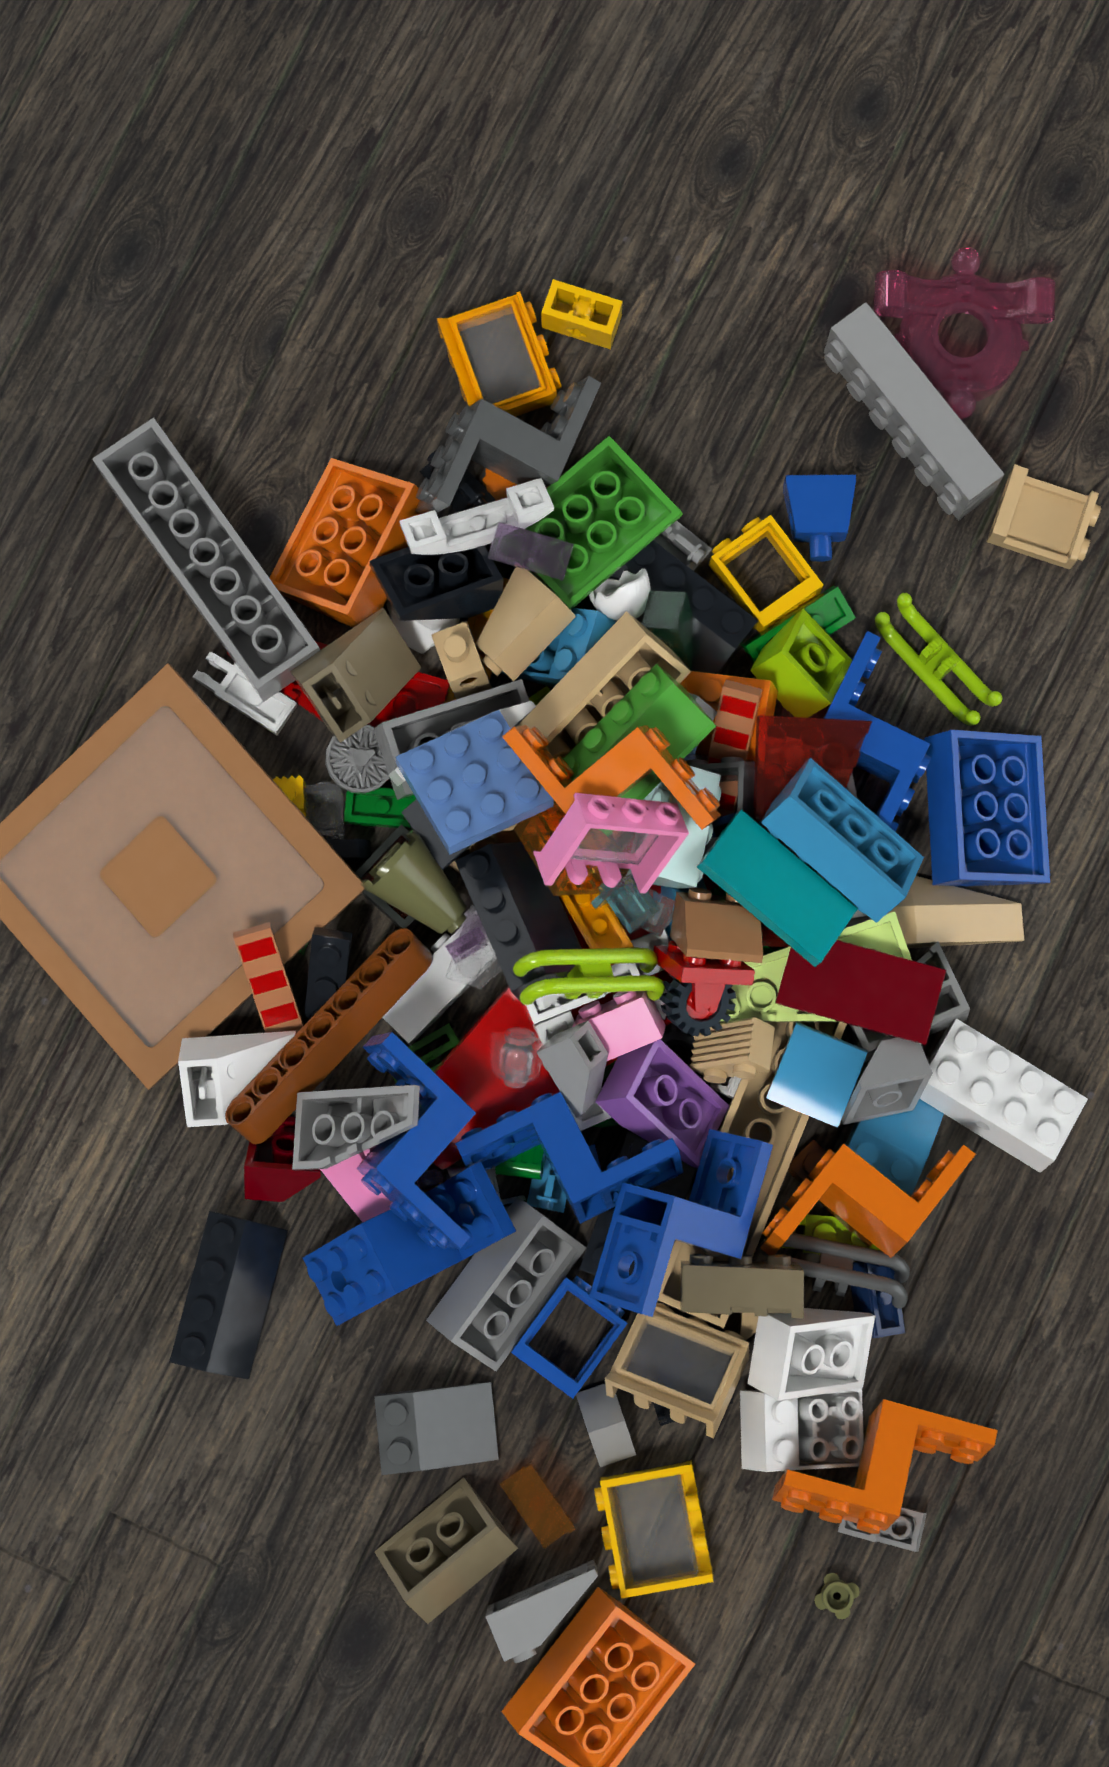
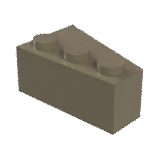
(742, 1286)

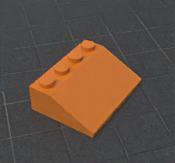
(342, 529)
(597, 1686)

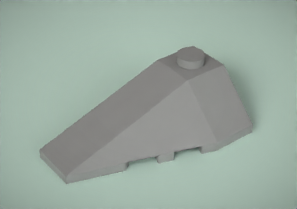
(349, 1121)

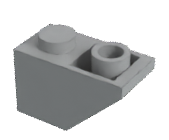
(576, 1065)

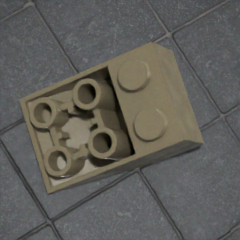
(357, 674)

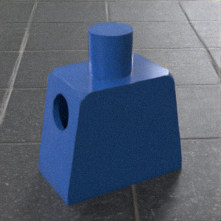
(819, 510)

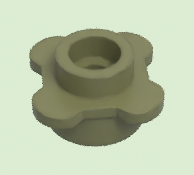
(848, 1593)

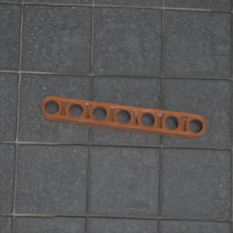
(329, 1035)

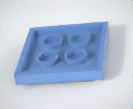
(472, 783)

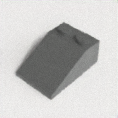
(436, 1428)

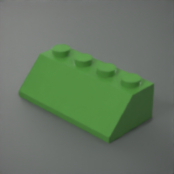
(652, 702)

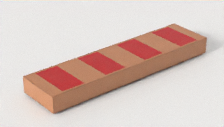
(733, 734)
(268, 979)

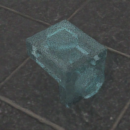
(627, 903)

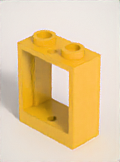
(753, 532)

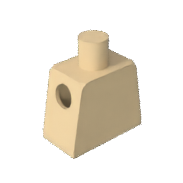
(461, 660)

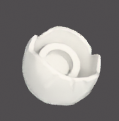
(627, 594)

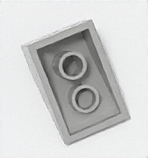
(530, 1616)

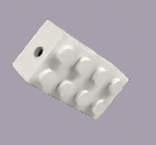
(1001, 1096)

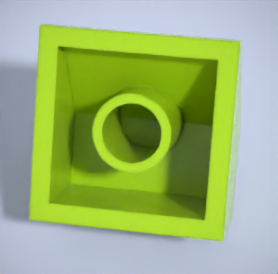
(802, 666)

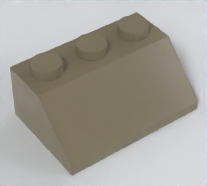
(445, 1551)

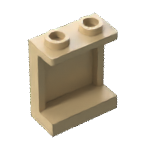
(1043, 520)

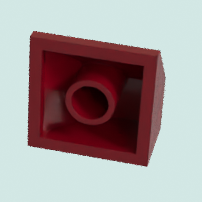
(270, 1164)

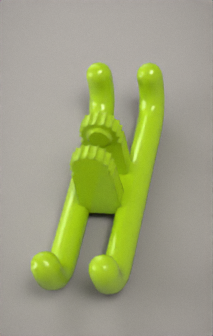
(935, 662)
(591, 973)

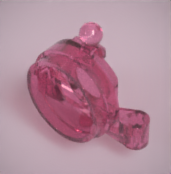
(998, 307)

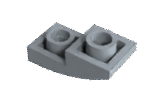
(903, 1533)

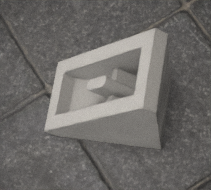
(605, 1425)

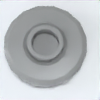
(357, 762)

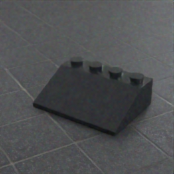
(717, 623)

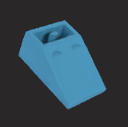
(567, 647)

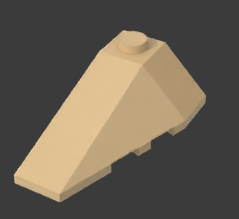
(956, 916)

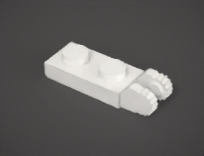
(240, 694)

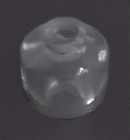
(516, 1057)

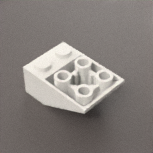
(219, 1069)
(801, 1431)

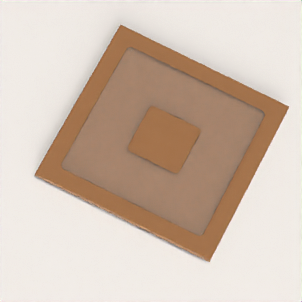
(146, 865)

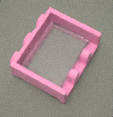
(613, 836)

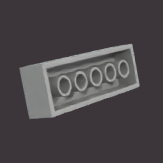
(911, 412)

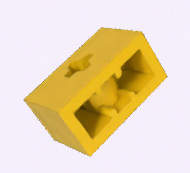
(581, 314)

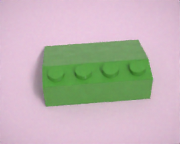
(608, 515)

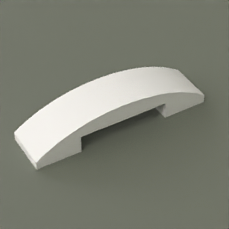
(476, 526)

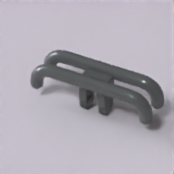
(836, 1265)

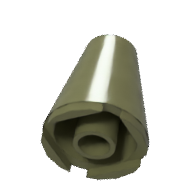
(417, 886)

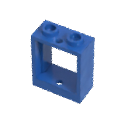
(547, 1368)

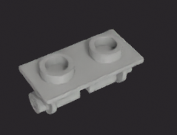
(683, 545)

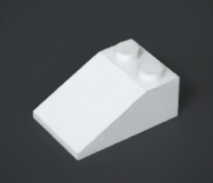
(810, 1354)

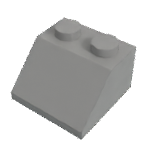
(890, 1081)

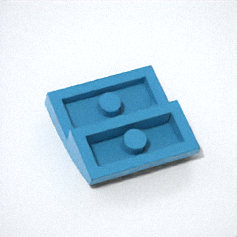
(817, 1074)

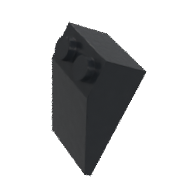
(439, 584)

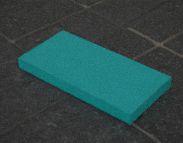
(777, 888)

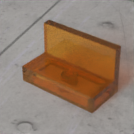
(538, 1504)

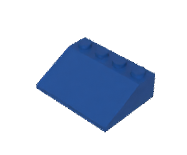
(987, 809)

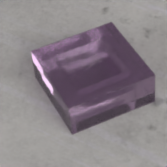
(466, 945)

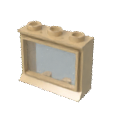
(680, 1366)

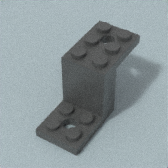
(506, 444)

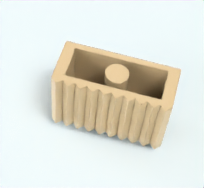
(736, 1050)

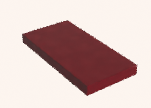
(865, 990)

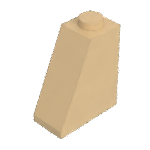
(522, 624)

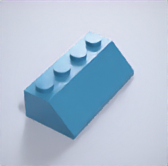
(843, 841)

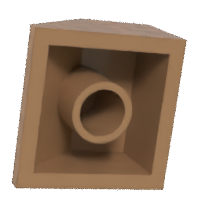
(715, 927)

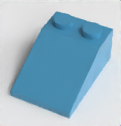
(898, 1143)

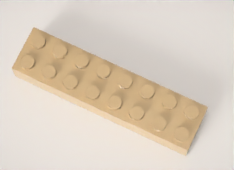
(591, 692)

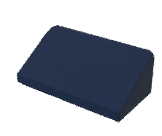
(887, 1318)

